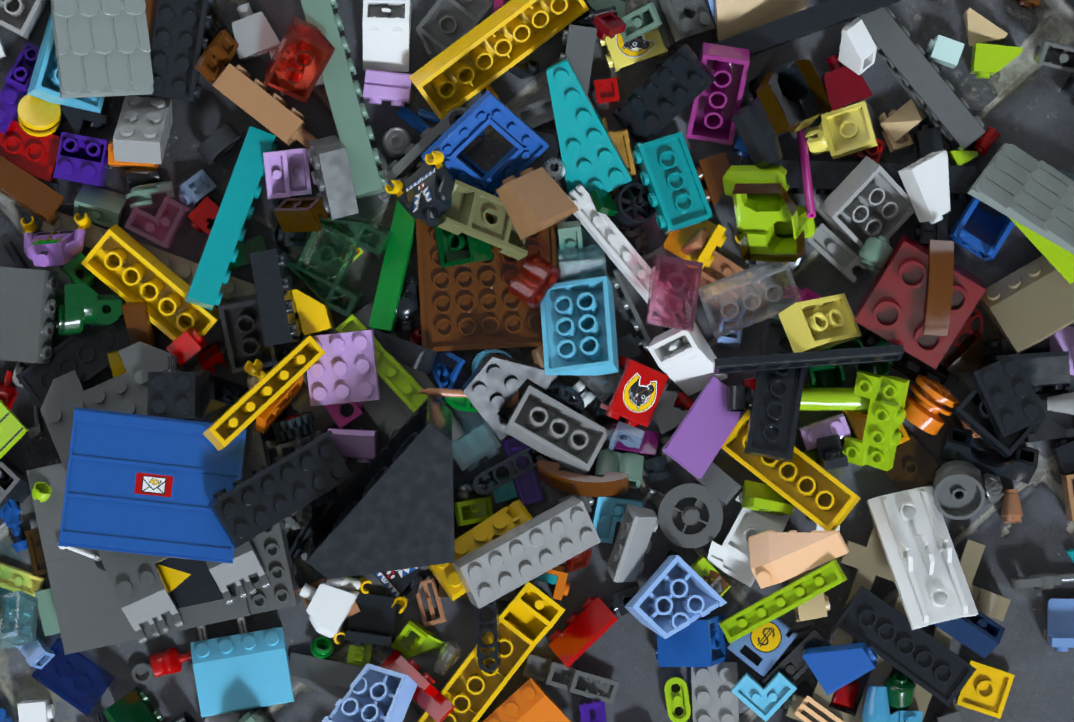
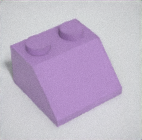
(355, 443)

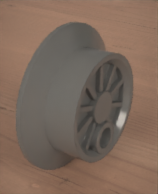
(690, 515)

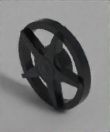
(565, 397)

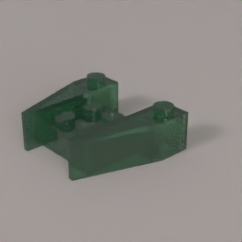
(330, 255)

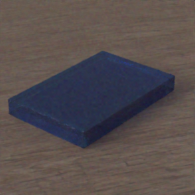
(74, 678)

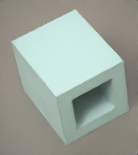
(944, 51)

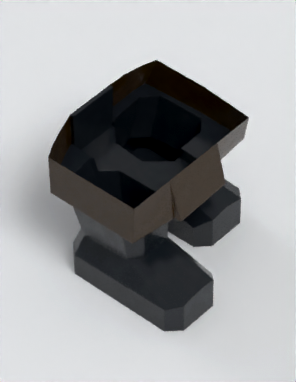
(783, 103)

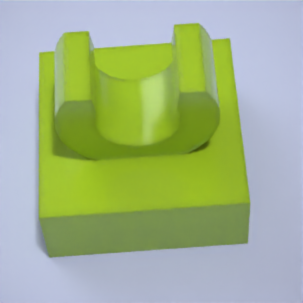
(360, 654)

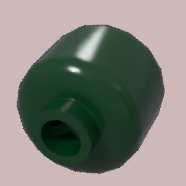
(900, 691)

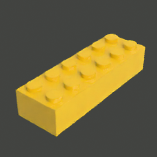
(143, 278)
(798, 481)

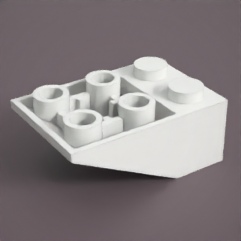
(386, 35)
(685, 358)

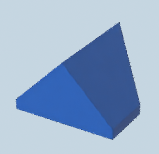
(447, 369)

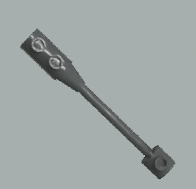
(1054, 54)

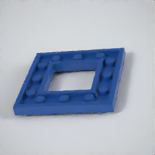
(486, 111)

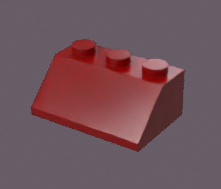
(582, 630)

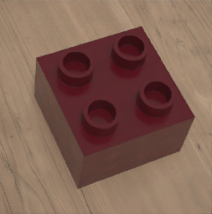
(898, 301)

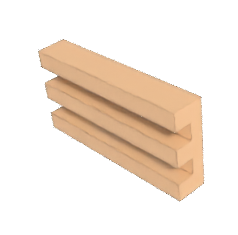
(802, 706)

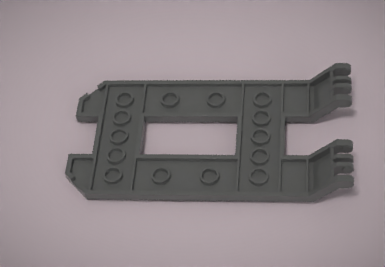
(136, 576)

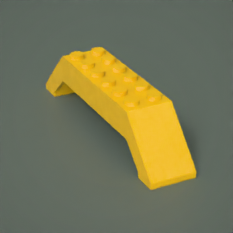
(520, 628)

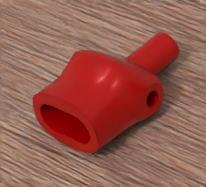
(8, 392)
(168, 661)
(846, 695)

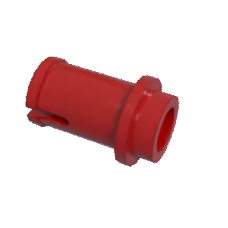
(986, 141)

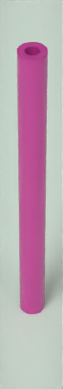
(806, 174)

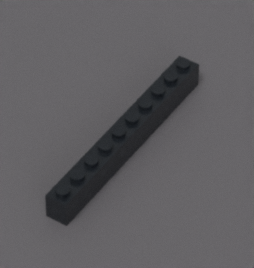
(829, 175)

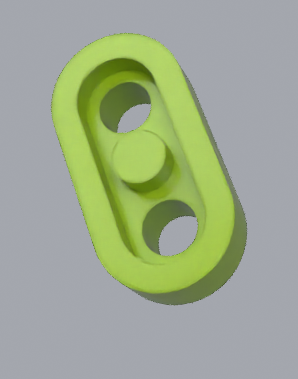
(677, 699)

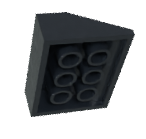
(274, 297)

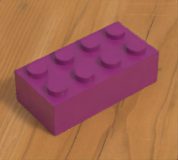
(713, 109)

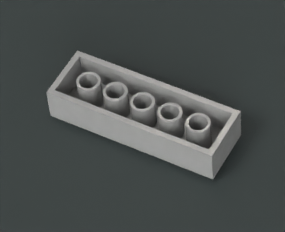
(526, 552)

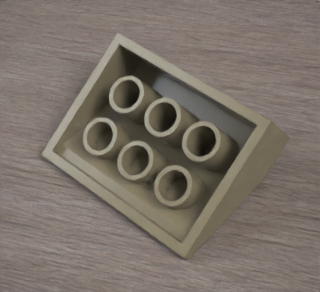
(1030, 304)

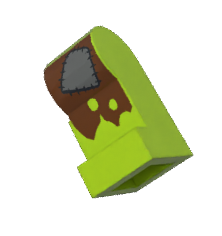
(710, 575)

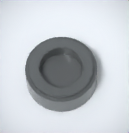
(142, 673)

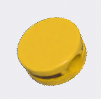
(38, 116)

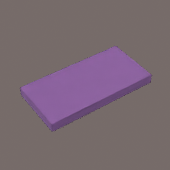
(703, 429)

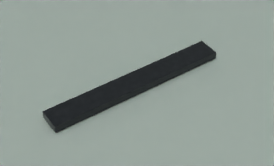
(808, 359)

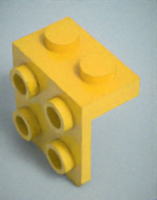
(678, 238)

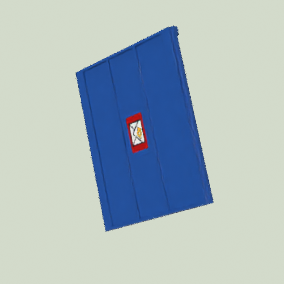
(147, 486)

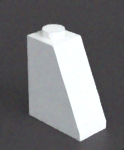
(928, 186)

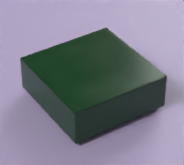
(603, 202)

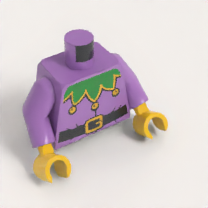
(54, 247)

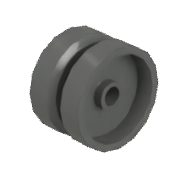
(958, 490)

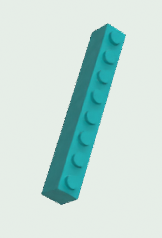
(230, 220)

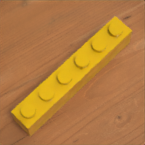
(264, 393)

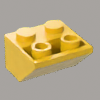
(313, 314)

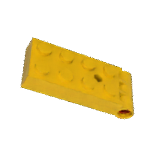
(486, 531)

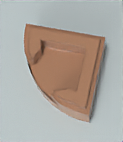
(696, 241)

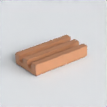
(426, 623)

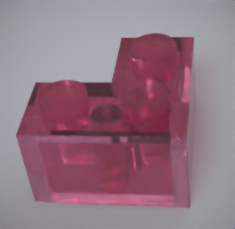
(160, 228)

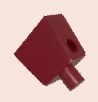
(843, 85)

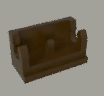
(301, 214)

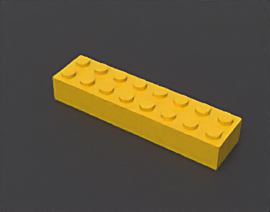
(491, 50)

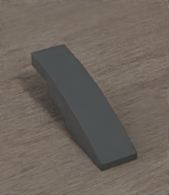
(570, 679)

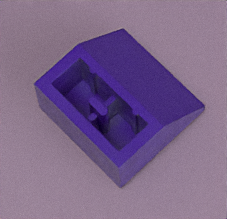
(82, 159)

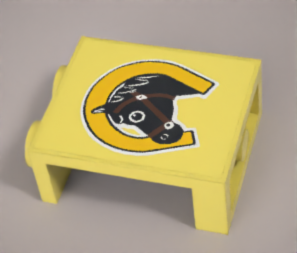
(627, 53)

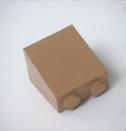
(534, 201)

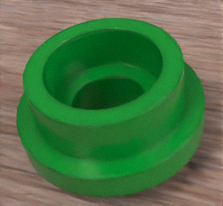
(322, 642)

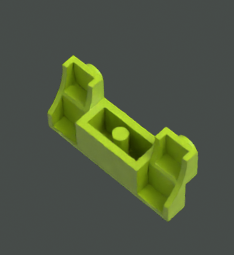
(883, 420)

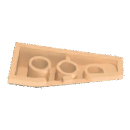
(787, 554)

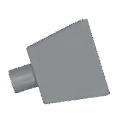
(253, 34)

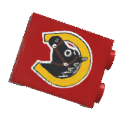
(636, 393)

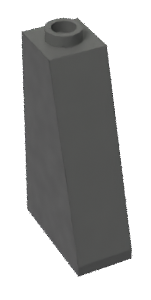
(714, 479)

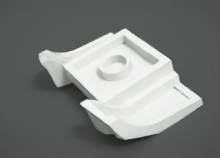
(733, 554)

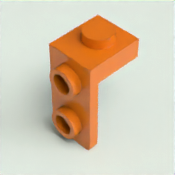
(561, 586)

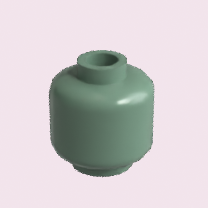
(875, 253)

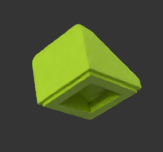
(961, 157)

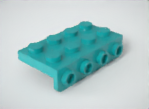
(672, 182)

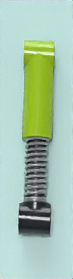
(813, 399)

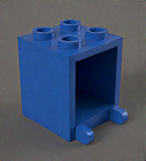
(980, 231)

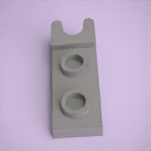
(835, 252)

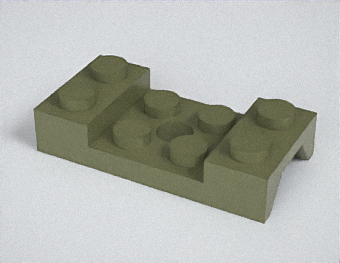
(468, 217)

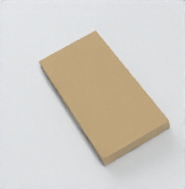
(743, 15)

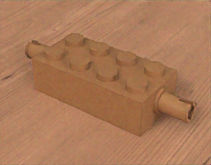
(264, 108)

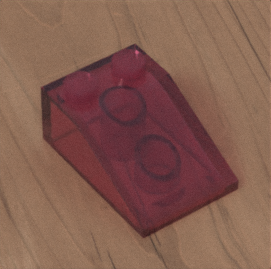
(673, 292)

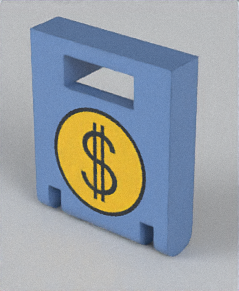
(767, 642)

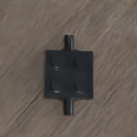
(172, 393)

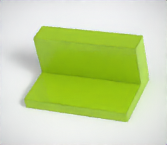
(764, 499)

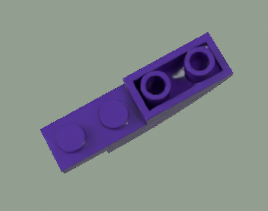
(17, 85)

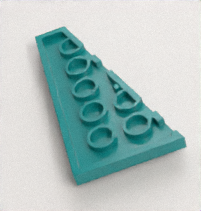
(582, 137)

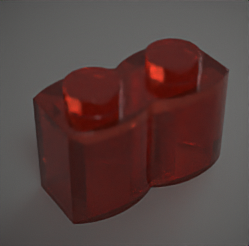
(534, 281)

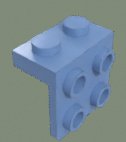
(1060, 623)

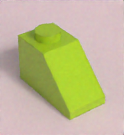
(990, 58)

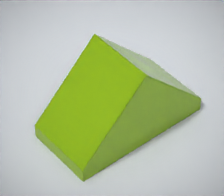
(473, 510)

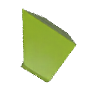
(415, 640)

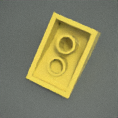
(819, 323)

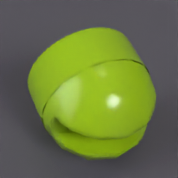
(41, 491)

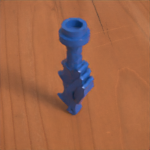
(11, 517)

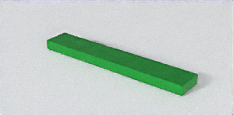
(393, 271)

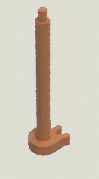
(513, 401)

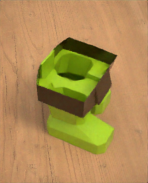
(765, 214)

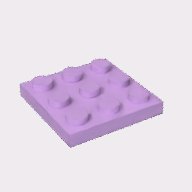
(345, 370)

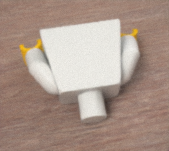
(332, 603)

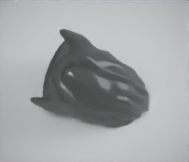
(993, 488)

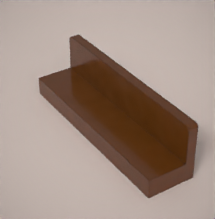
(29, 192)

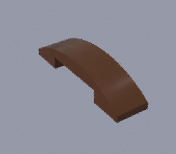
(939, 288)
(583, 485)

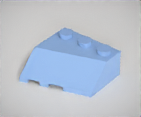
(673, 598)
(375, 697)

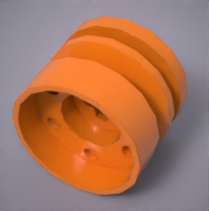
(929, 401)

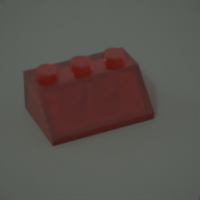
(299, 60)

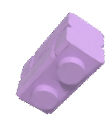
(387, 86)
(826, 427)

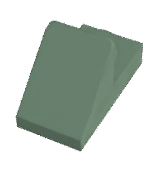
(640, 22)
(570, 234)

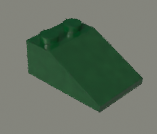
(133, 708)

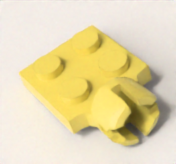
(842, 132)

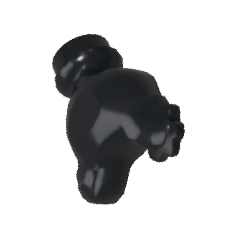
(407, 305)

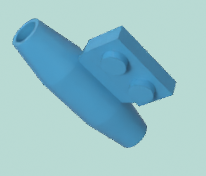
(877, 708)

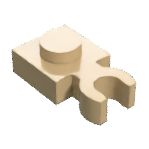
(904, 142)

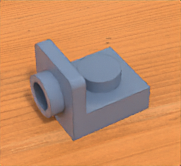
(196, 189)
(627, 434)

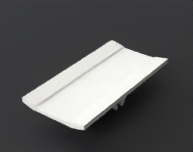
(921, 557)

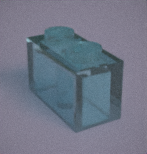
(581, 263)
(475, 446)

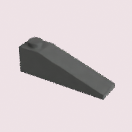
(326, 675)

